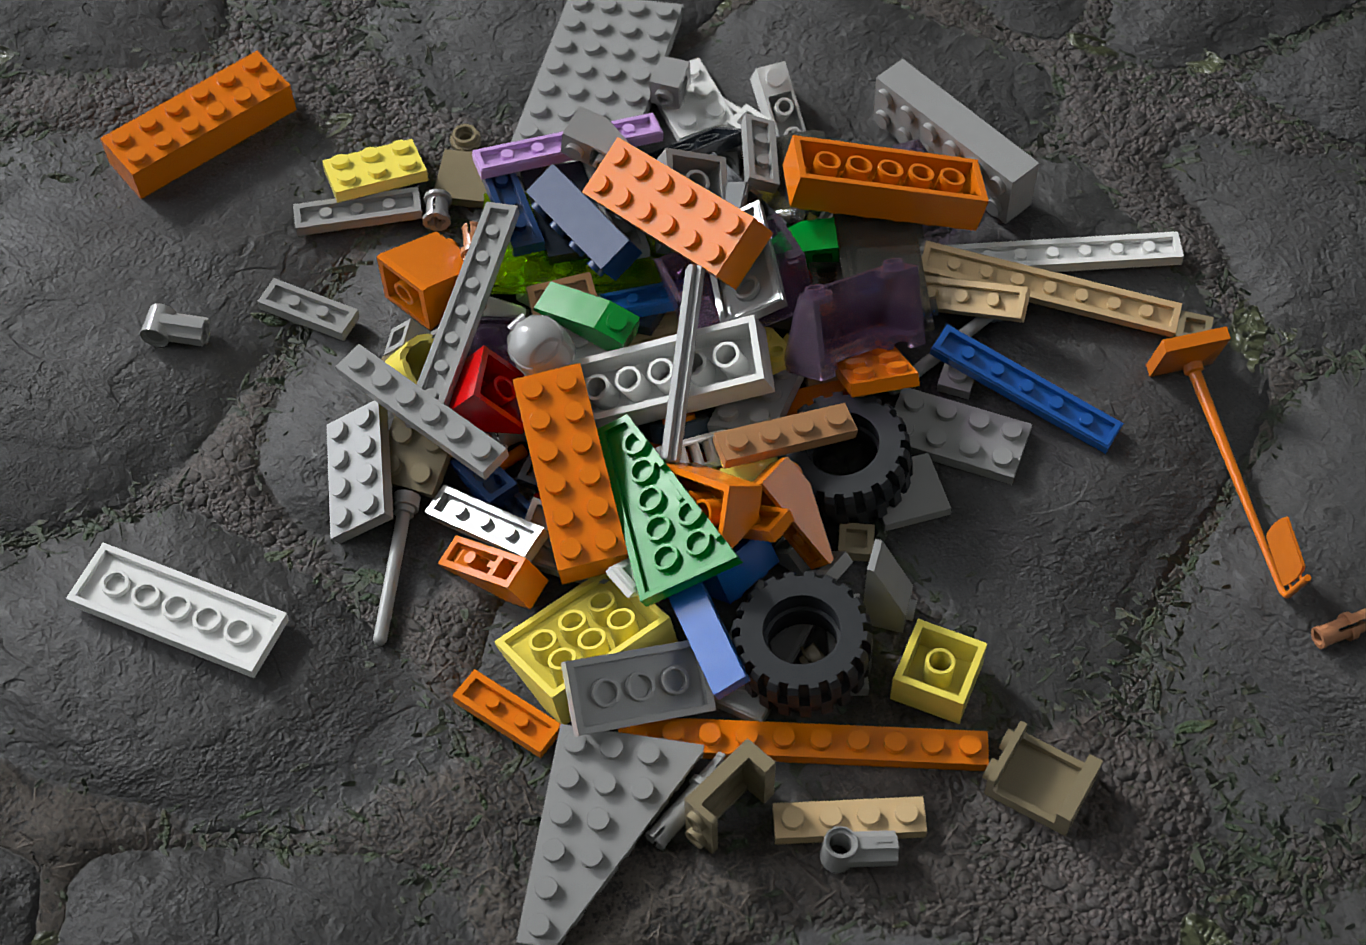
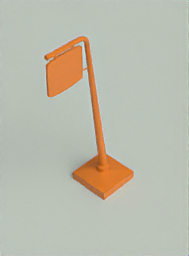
(1191, 354)

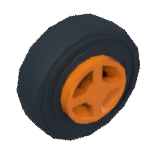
(694, 425)

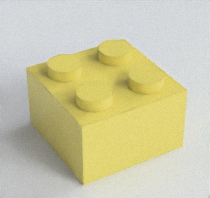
(938, 671)

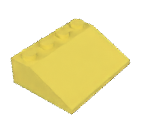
(580, 625)

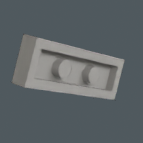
(760, 153)
(308, 309)

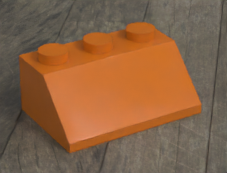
(724, 498)

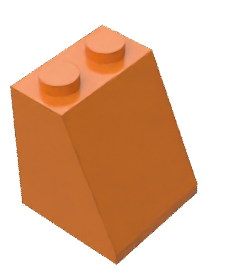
(421, 276)

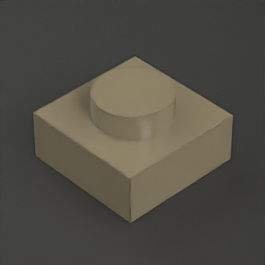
(1193, 323)
(856, 540)

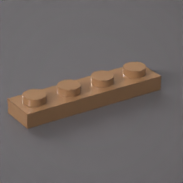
(784, 435)

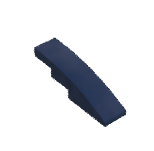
(496, 490)

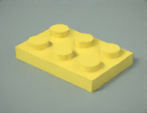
(375, 170)

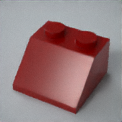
(487, 393)

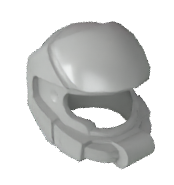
(539, 344)

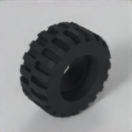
(879, 484)
(796, 602)

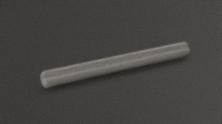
(682, 364)

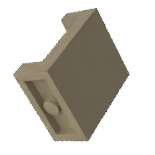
(742, 771)
(1040, 779)

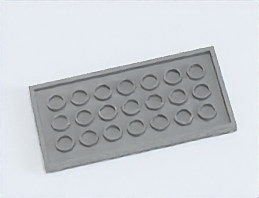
(599, 62)

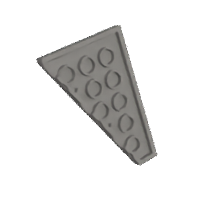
(594, 811)

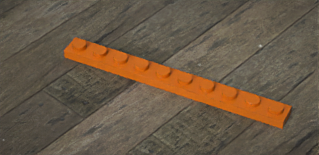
(830, 742)

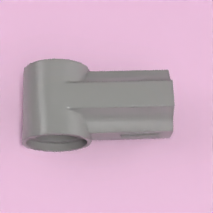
(166, 326)
(863, 849)

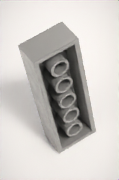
(917, 108)

